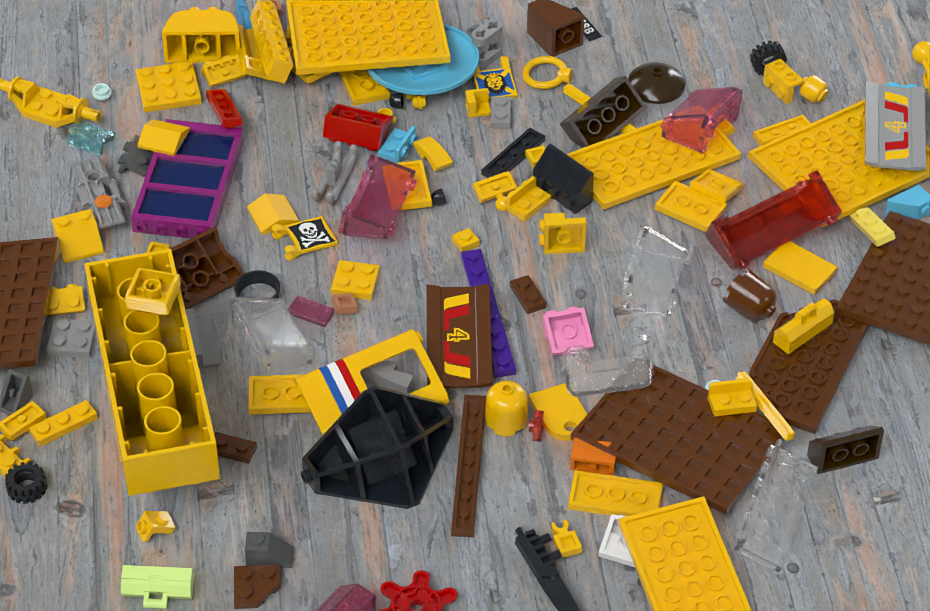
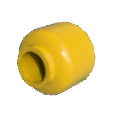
(813, 89)

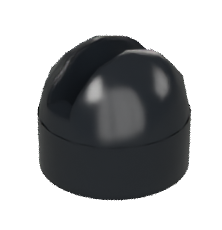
(396, 100)
(438, 197)

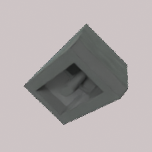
(15, 392)

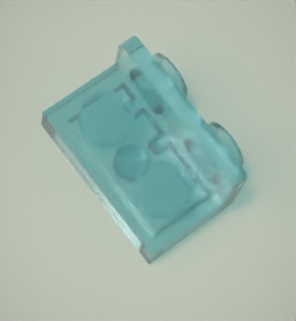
(89, 137)

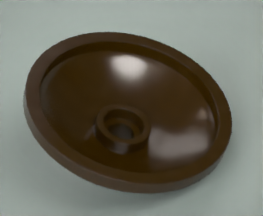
(657, 82)

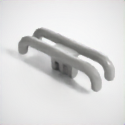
(335, 175)

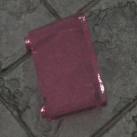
(700, 115)
(377, 199)

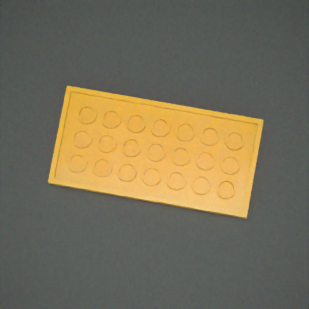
(647, 162)

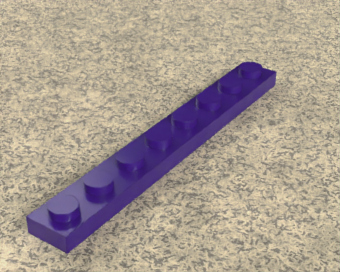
(477, 274)

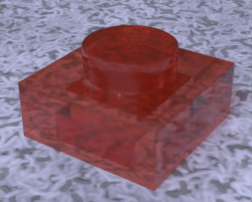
(536, 425)

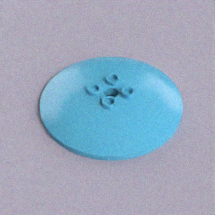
(434, 77)

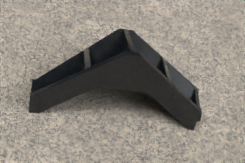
(380, 449)

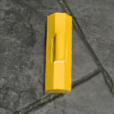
(804, 326)

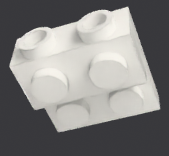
(613, 543)

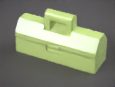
(152, 580)

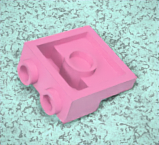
(566, 329)

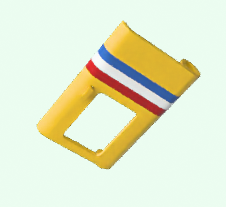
(338, 384)

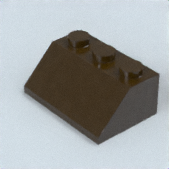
(845, 448)

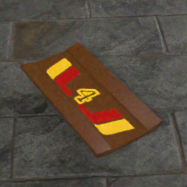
(459, 335)

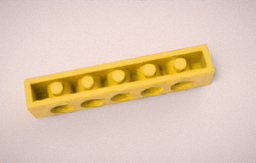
(271, 41)

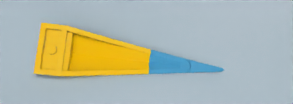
(249, 51)

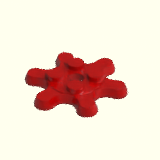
(417, 594)

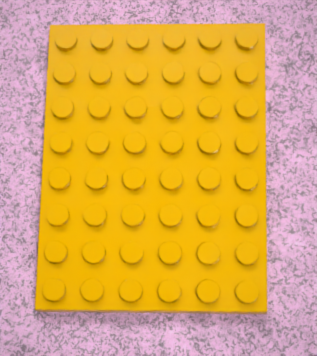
(365, 34)
(838, 153)

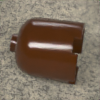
(751, 296)

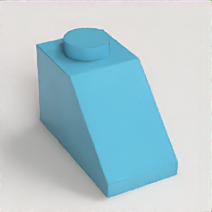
(910, 203)

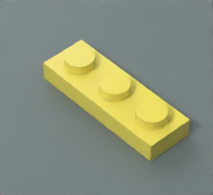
(872, 226)

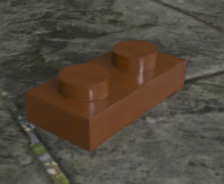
(527, 294)
(234, 447)

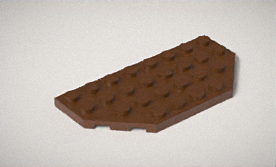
(809, 376)

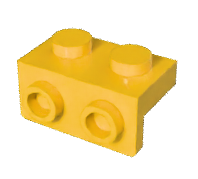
(781, 80)
(66, 300)

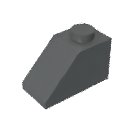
(267, 549)

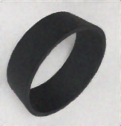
(254, 277)

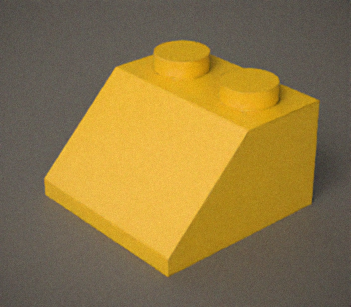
(77, 236)

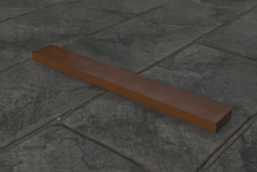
(468, 466)

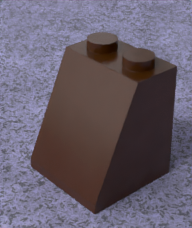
(554, 26)

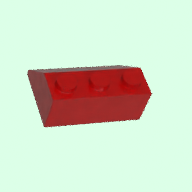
(357, 127)

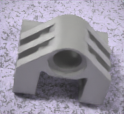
(483, 36)

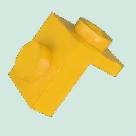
(154, 522)

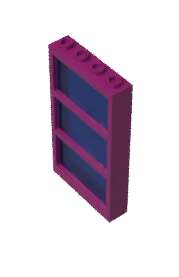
(188, 190)

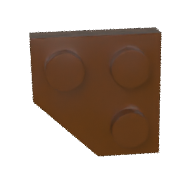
(254, 584)

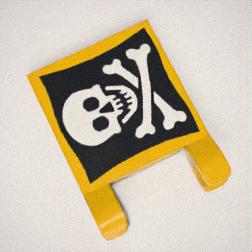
(306, 236)

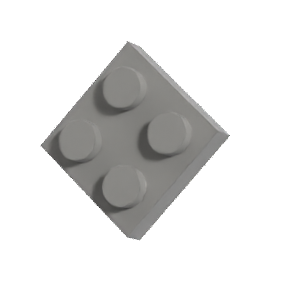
(71, 338)

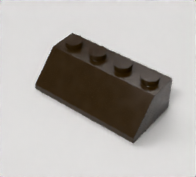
(604, 113)

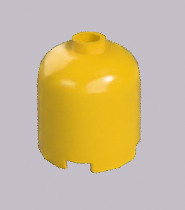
(506, 408)

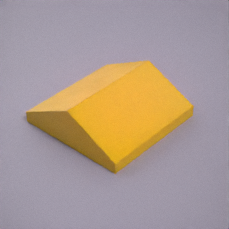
(162, 137)
(271, 210)

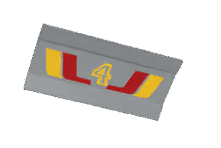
(895, 127)

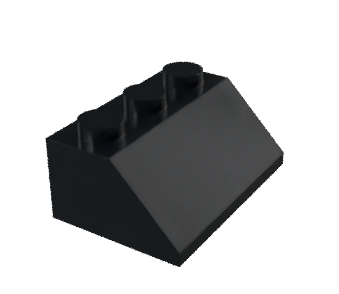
(564, 179)

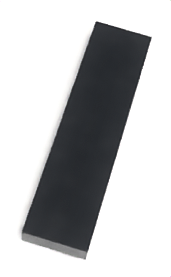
(513, 154)

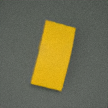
(434, 153)

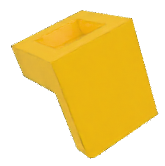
(477, 102)

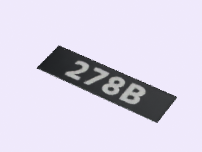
(589, 30)

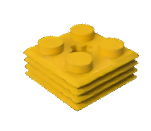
(152, 291)

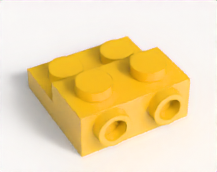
(562, 234)

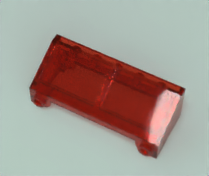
(773, 222)

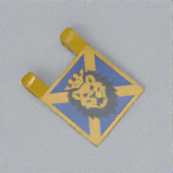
(498, 81)

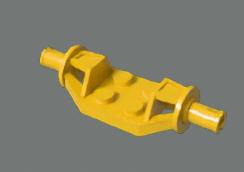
(47, 105)

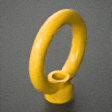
(564, 73)

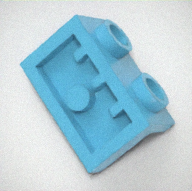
(398, 145)

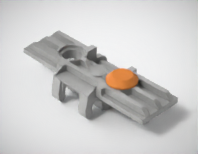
(92, 194)

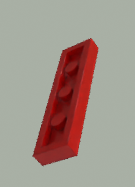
(224, 108)

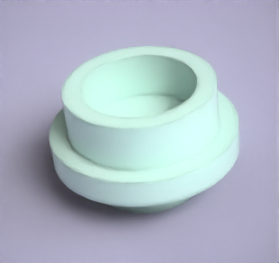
(101, 92)

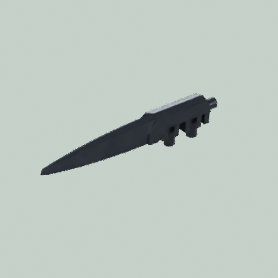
(544, 567)

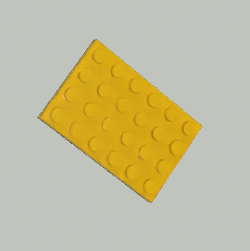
(683, 559)

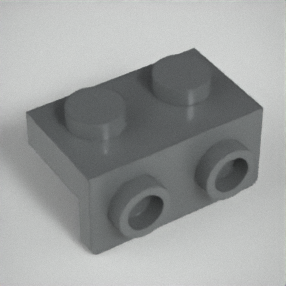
(134, 157)

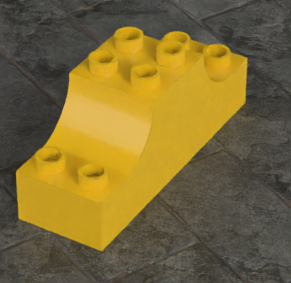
(151, 381)

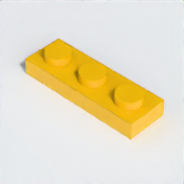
(63, 423)

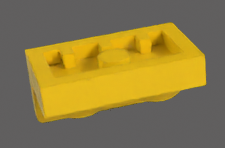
(222, 70)
(527, 199)
(731, 397)

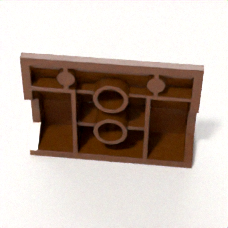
(204, 267)

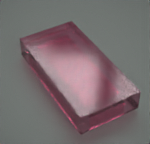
(311, 311)

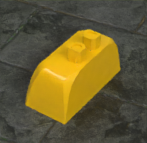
(200, 35)

